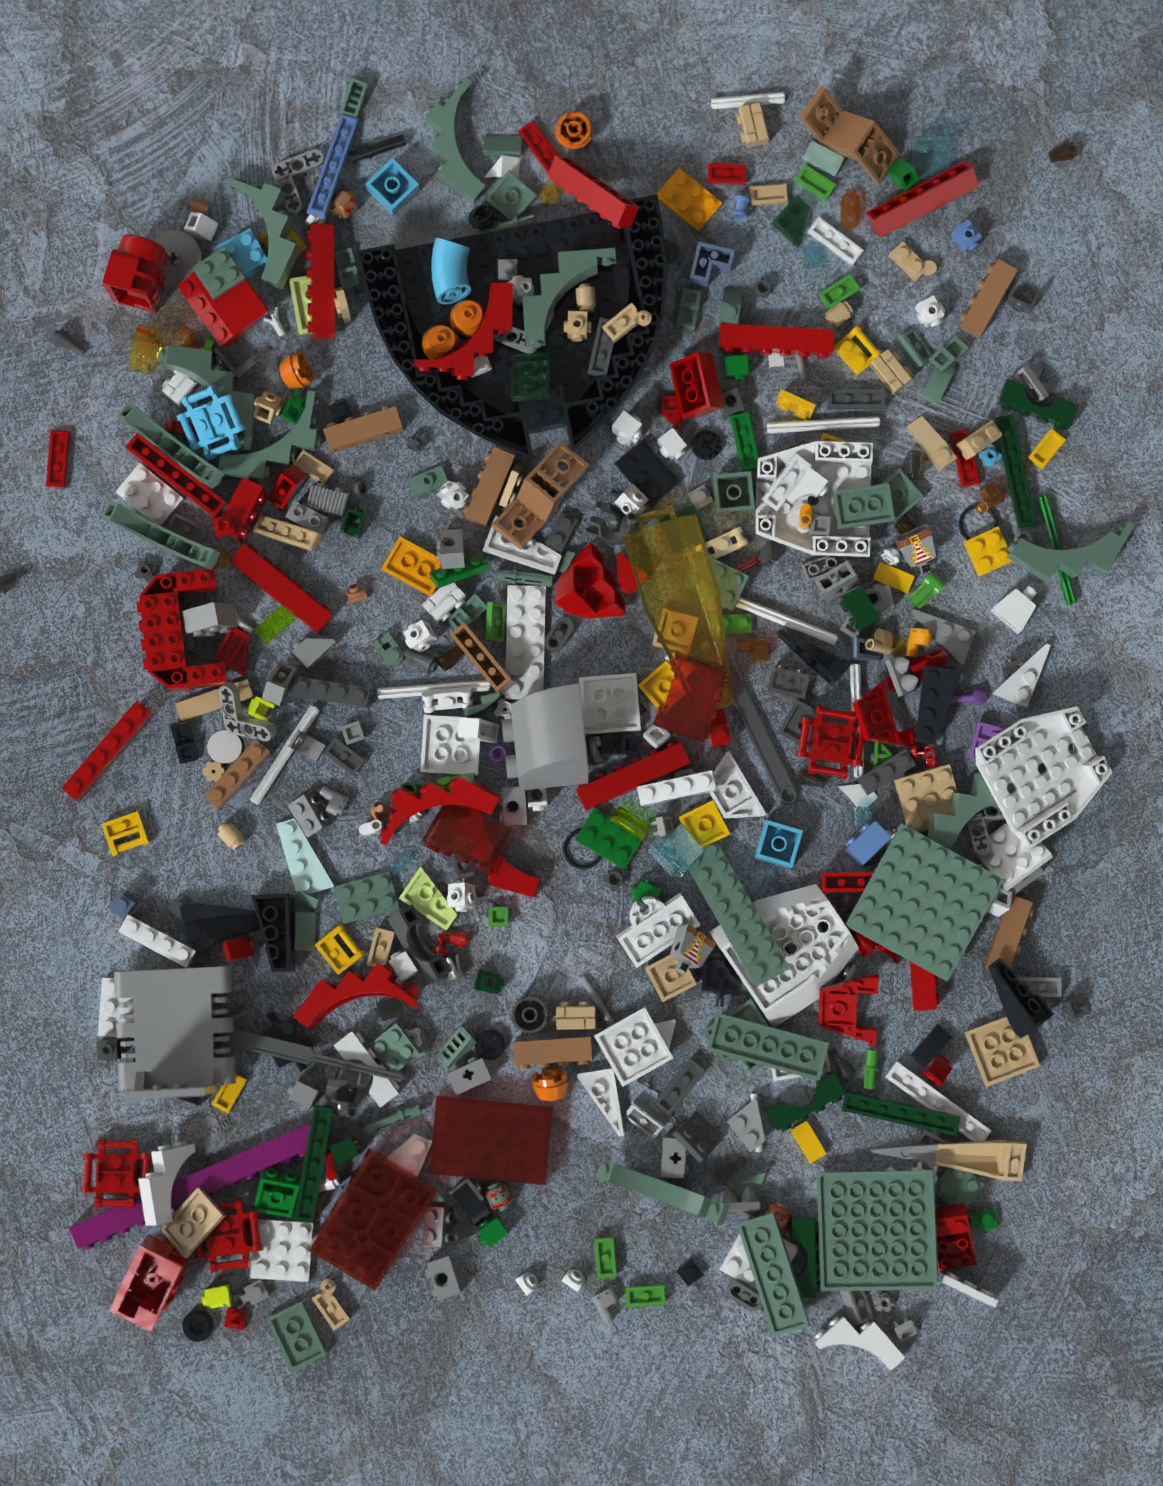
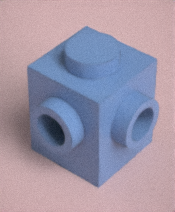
(967, 236)

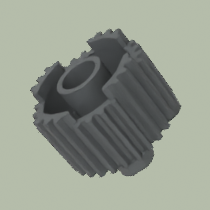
(540, 1012)

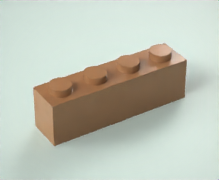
(988, 298)
(363, 429)
(490, 487)
(483, 658)
(237, 774)
(1009, 931)
(552, 1051)

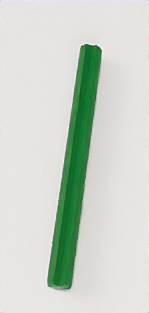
(1055, 544)

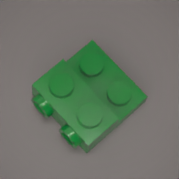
(277, 1193)

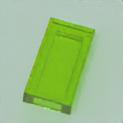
(274, 625)
(631, 823)

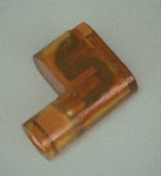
(189, 339)
(992, 497)
(759, 648)

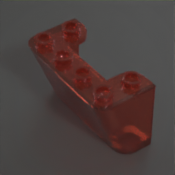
(692, 697)
(469, 838)

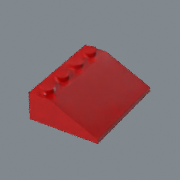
(229, 314)

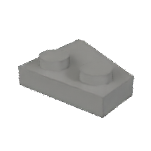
(749, 1125)

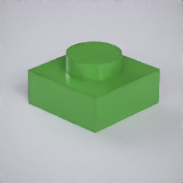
(498, 916)

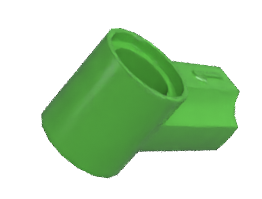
(930, 587)

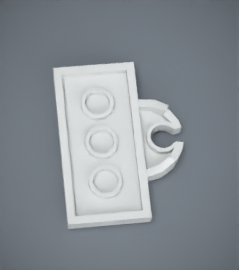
(655, 927)

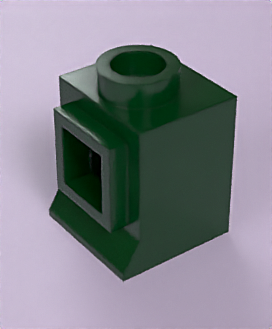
(353, 513)
(480, 979)

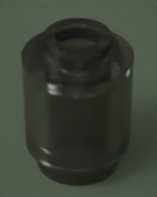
(914, 465)

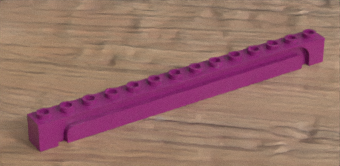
(209, 1179)

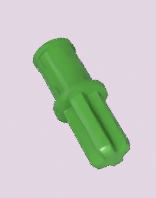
(870, 1069)

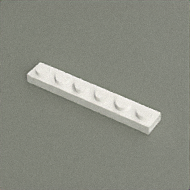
(936, 1101)

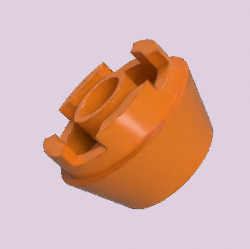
(573, 130)
(466, 316)
(440, 341)
(296, 371)
(551, 1084)

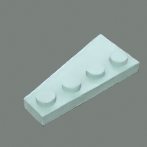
(303, 863)

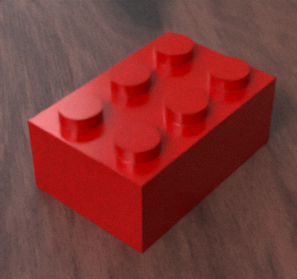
(696, 385)
(244, 508)

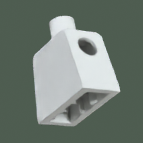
(1016, 608)

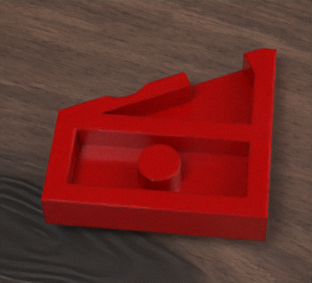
(234, 651)

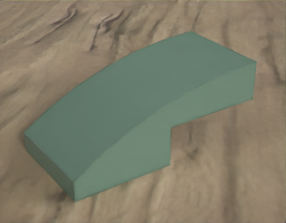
(346, 268)
(688, 309)
(949, 354)
(937, 385)
(468, 612)
(487, 702)

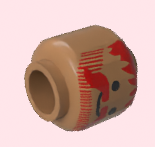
(344, 204)
(782, 1214)

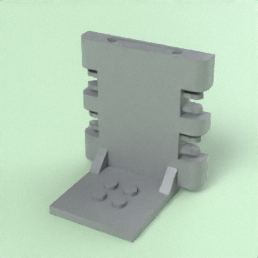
(174, 1032)

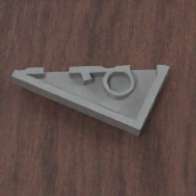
(951, 636)

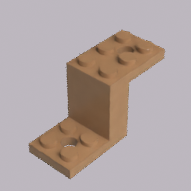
(849, 135)
(540, 495)

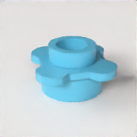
(990, 460)

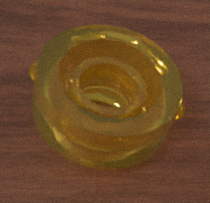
(145, 350)

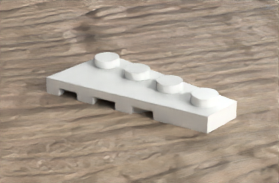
(532, 555)

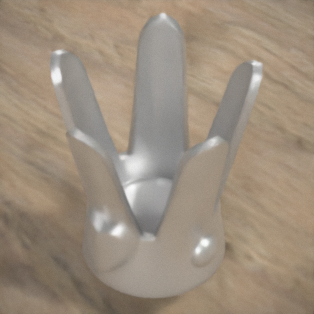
(455, 968)

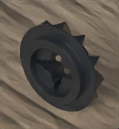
(482, 212)
(705, 453)
(489, 1035)
(188, 1323)

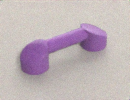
(977, 697)

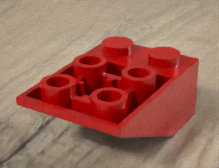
(954, 1237)

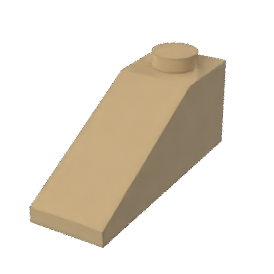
(932, 444)

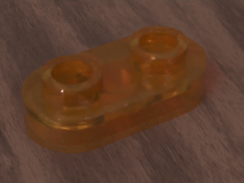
(850, 209)

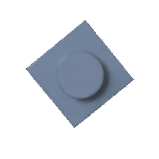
(122, 905)

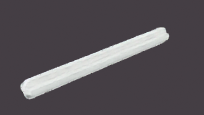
(823, 424)
(787, 621)
(855, 684)
(417, 690)
(283, 756)

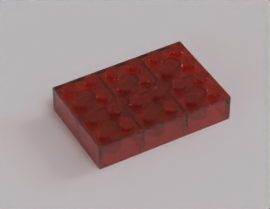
(490, 1140)
(372, 1219)

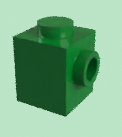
(902, 174)
(737, 367)
(645, 889)
(491, 1232)

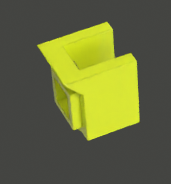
(258, 708)
(217, 1297)

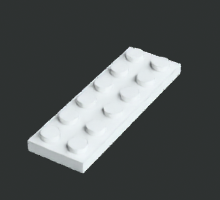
(525, 639)

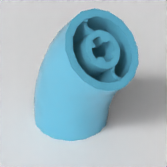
(450, 271)

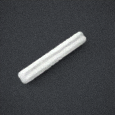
(737, 101)

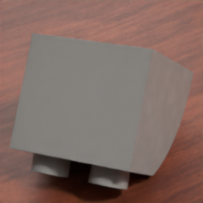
(547, 739)

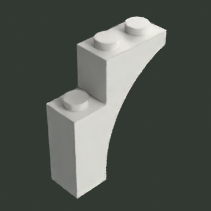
(158, 1185)
(869, 1338)

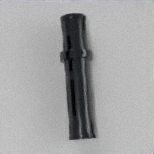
(369, 151)

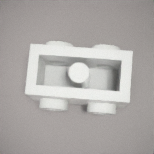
(627, 429)

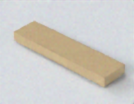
(287, 533)
(209, 702)

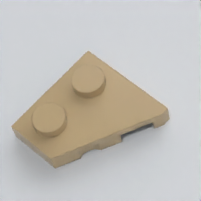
(513, 481)

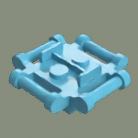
(211, 421)

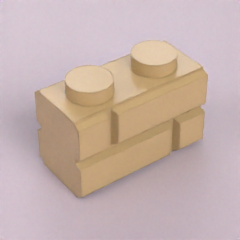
(753, 125)
(891, 371)
(979, 440)
(575, 1017)

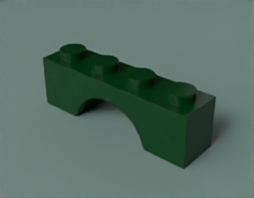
(1015, 398)
(827, 1091)
(804, 1232)

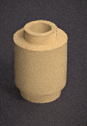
(585, 298)
(838, 314)
(231, 835)

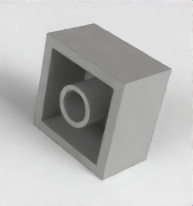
(209, 619)

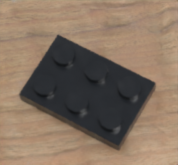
(647, 472)

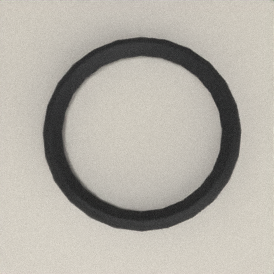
(964, 513)
(569, 860)

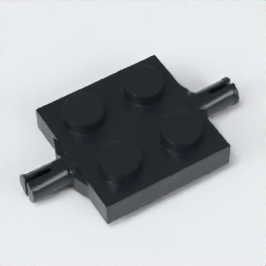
(720, 977)
(289, 1031)

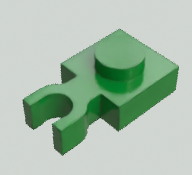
(292, 409)
(984, 1219)

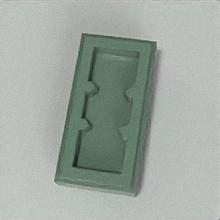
(427, 481)

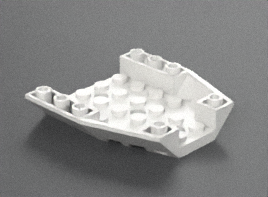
(845, 467)
(1049, 799)
(817, 958)

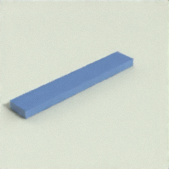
(333, 166)

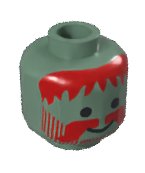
(499, 1196)

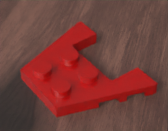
(876, 717)
(839, 1008)

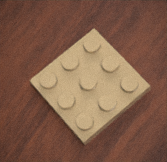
(925, 794)
(1000, 1051)

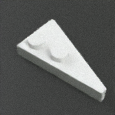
(1021, 684)
(603, 1090)

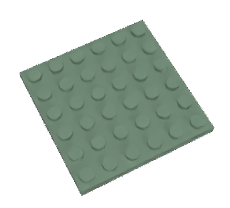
(924, 902)
(877, 1230)

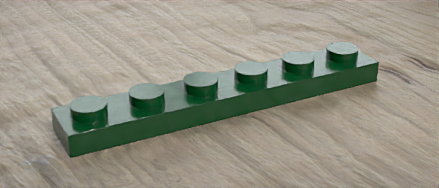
(1015, 472)
(901, 1113)
(313, 1163)

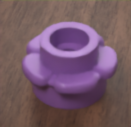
(498, 749)

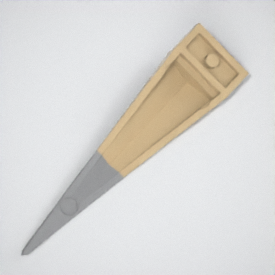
(988, 1158)

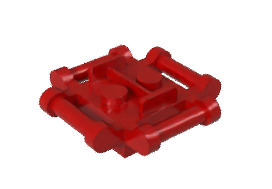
(830, 742)
(115, 1173)
(231, 1238)

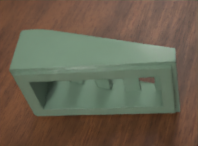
(365, 85)
(464, 1047)

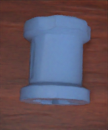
(740, 207)

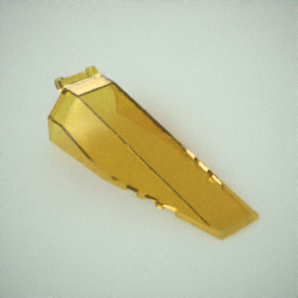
(679, 588)

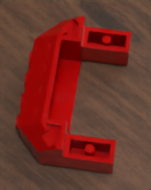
(164, 634)

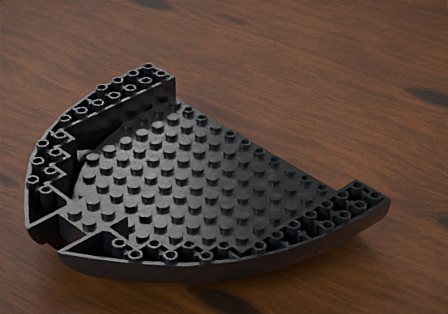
(406, 307)

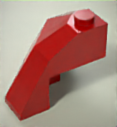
(588, 588)

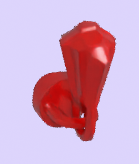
(916, 753)
(458, 938)

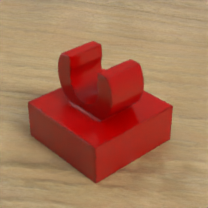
(223, 526)
(235, 1318)

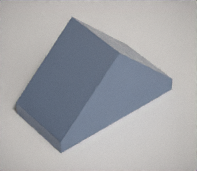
(860, 653)

